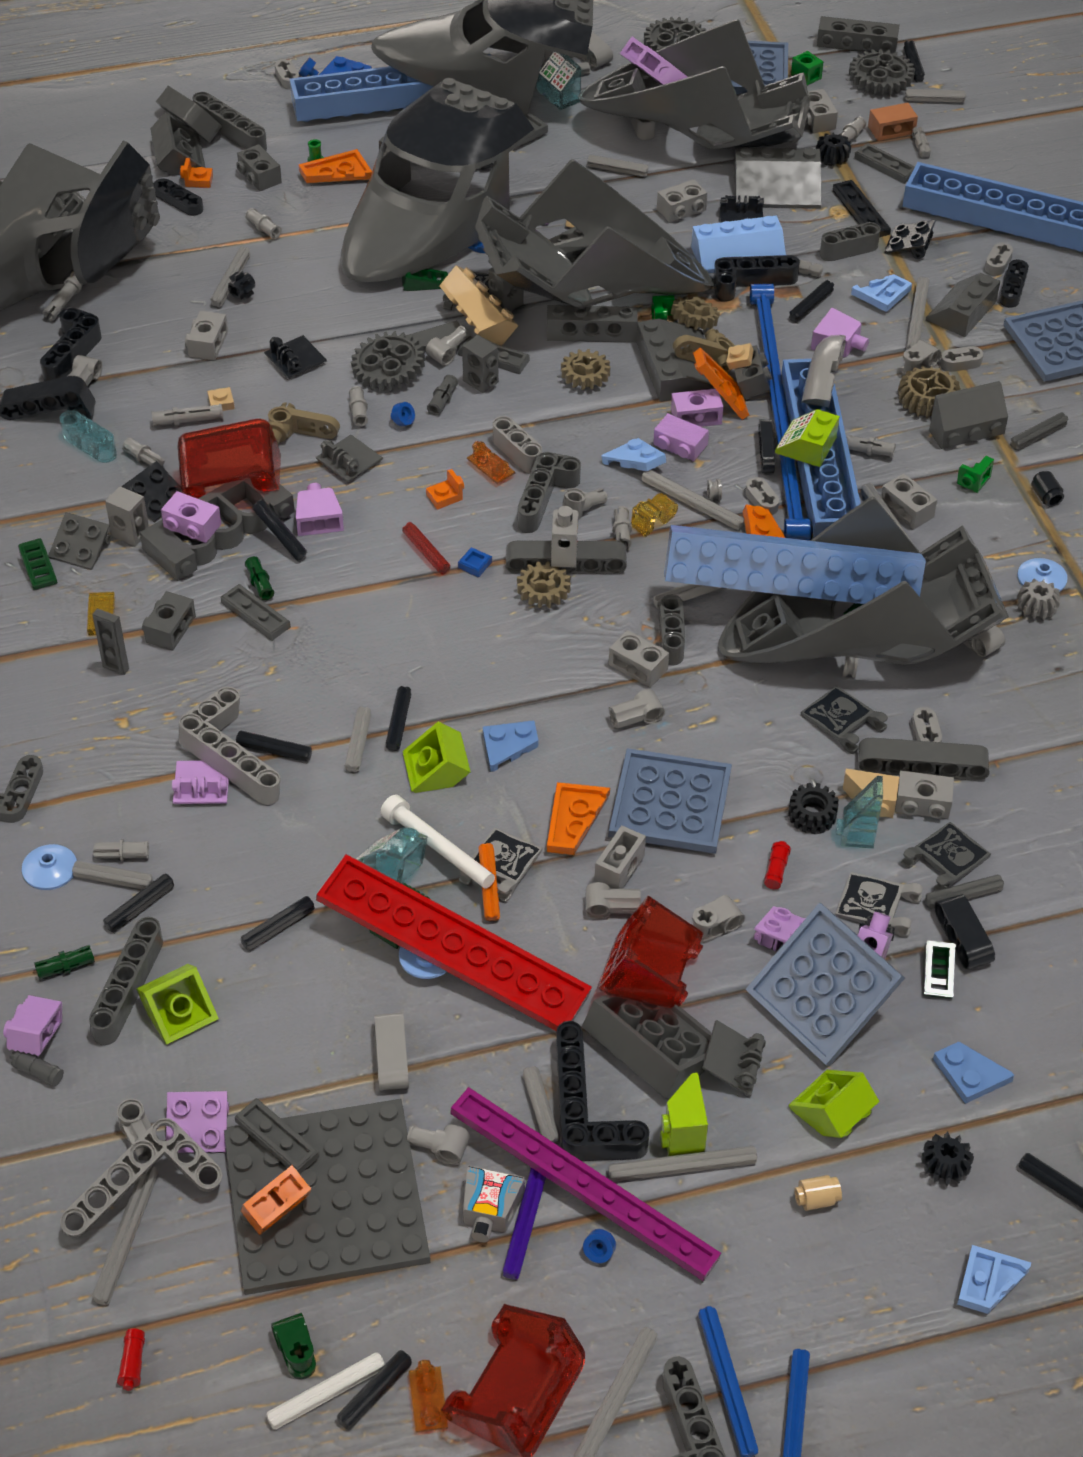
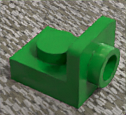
(661, 307)
(975, 477)

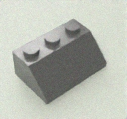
(174, 143)
(965, 304)
(969, 415)

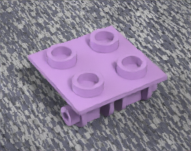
(198, 784)
(778, 925)
(201, 1117)

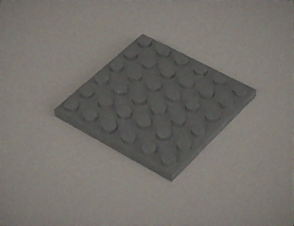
(360, 1204)

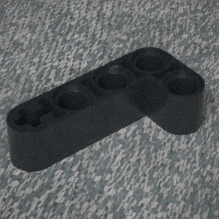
(744, 271)
(80, 336)
(46, 397)

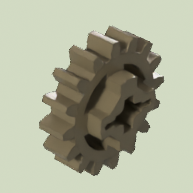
(695, 313)
(585, 369)
(543, 584)

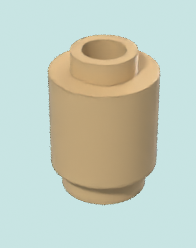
(818, 1192)

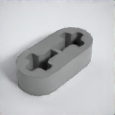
(285, 71)
(996, 257)
(961, 358)
(765, 494)
(921, 730)

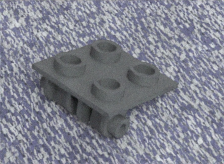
(348, 457)
(79, 540)
(734, 1057)

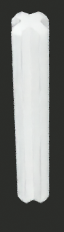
(325, 1391)

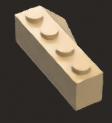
(478, 305)

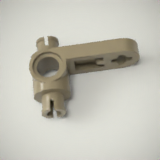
(715, 346)
(288, 420)

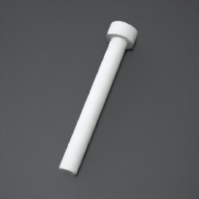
(397, 811)

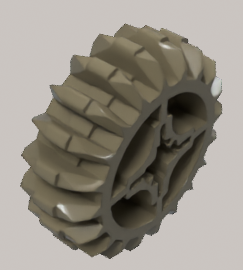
(920, 387)

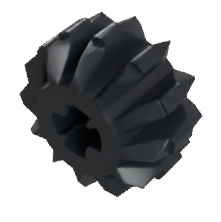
(834, 148)
(947, 1158)

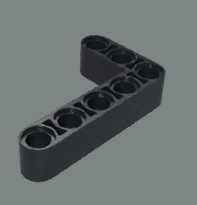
(575, 1102)

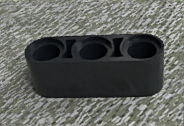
(964, 930)

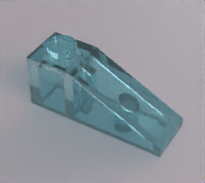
(861, 816)

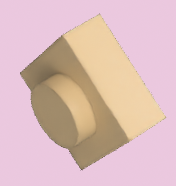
(739, 356)
(221, 396)

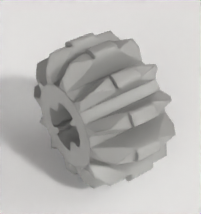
(1038, 599)

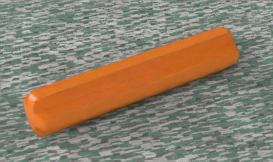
(490, 894)

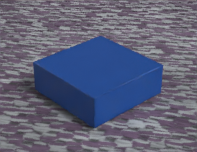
(474, 562)

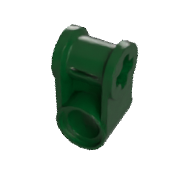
(295, 1343)

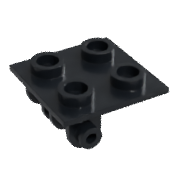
(733, 211)
(911, 236)
(294, 355)
(155, 486)

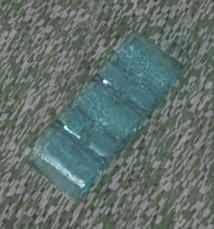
(88, 436)

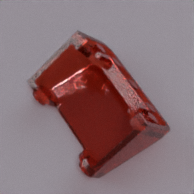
(229, 455)
(651, 956)
(522, 1382)

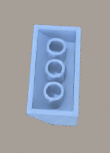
(737, 239)

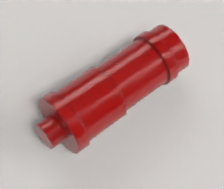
(778, 861)
(132, 1359)

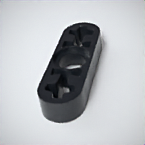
(189, 203)
(1019, 278)
(766, 446)

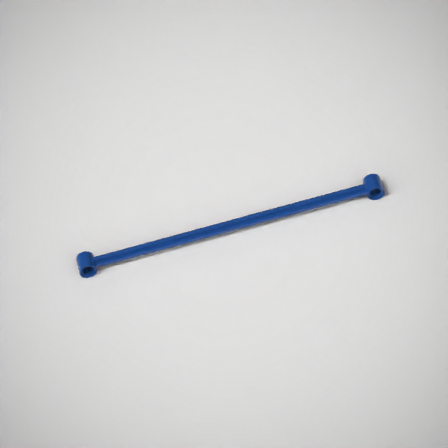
(795, 526)

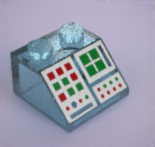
(560, 81)
(396, 854)

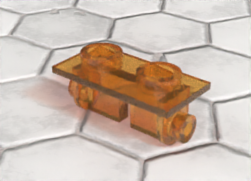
(490, 463)
(427, 1397)

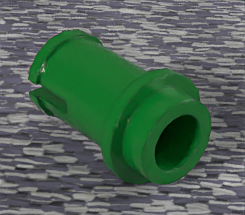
(314, 150)

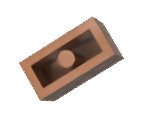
(892, 121)

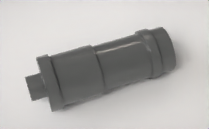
(35, 1066)

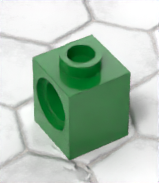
(809, 65)

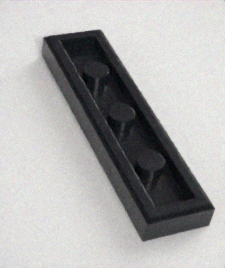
(859, 205)

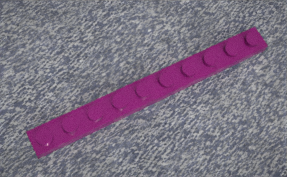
(586, 1184)

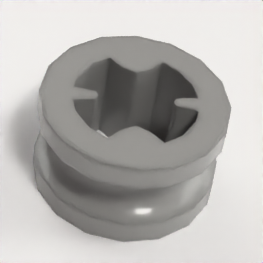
(714, 489)
(850, 666)

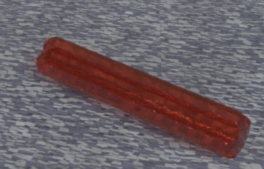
(426, 548)

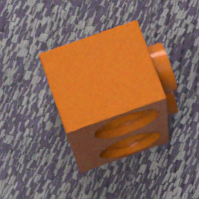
(275, 1200)

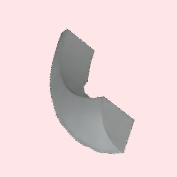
(820, 377)

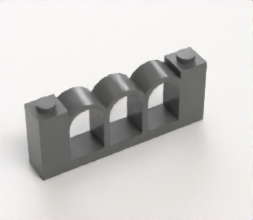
(182, 559)

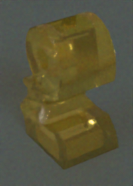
(658, 508)

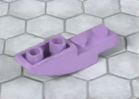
(651, 62)

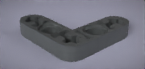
(23, 798)

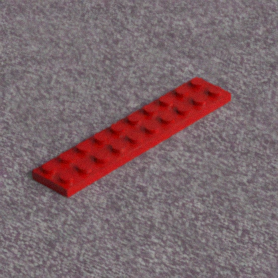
(453, 943)

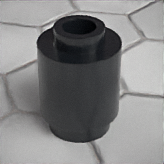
(1047, 488)

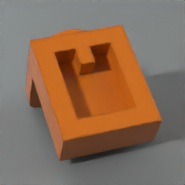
(196, 177)
(446, 492)

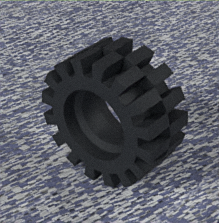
(814, 796)

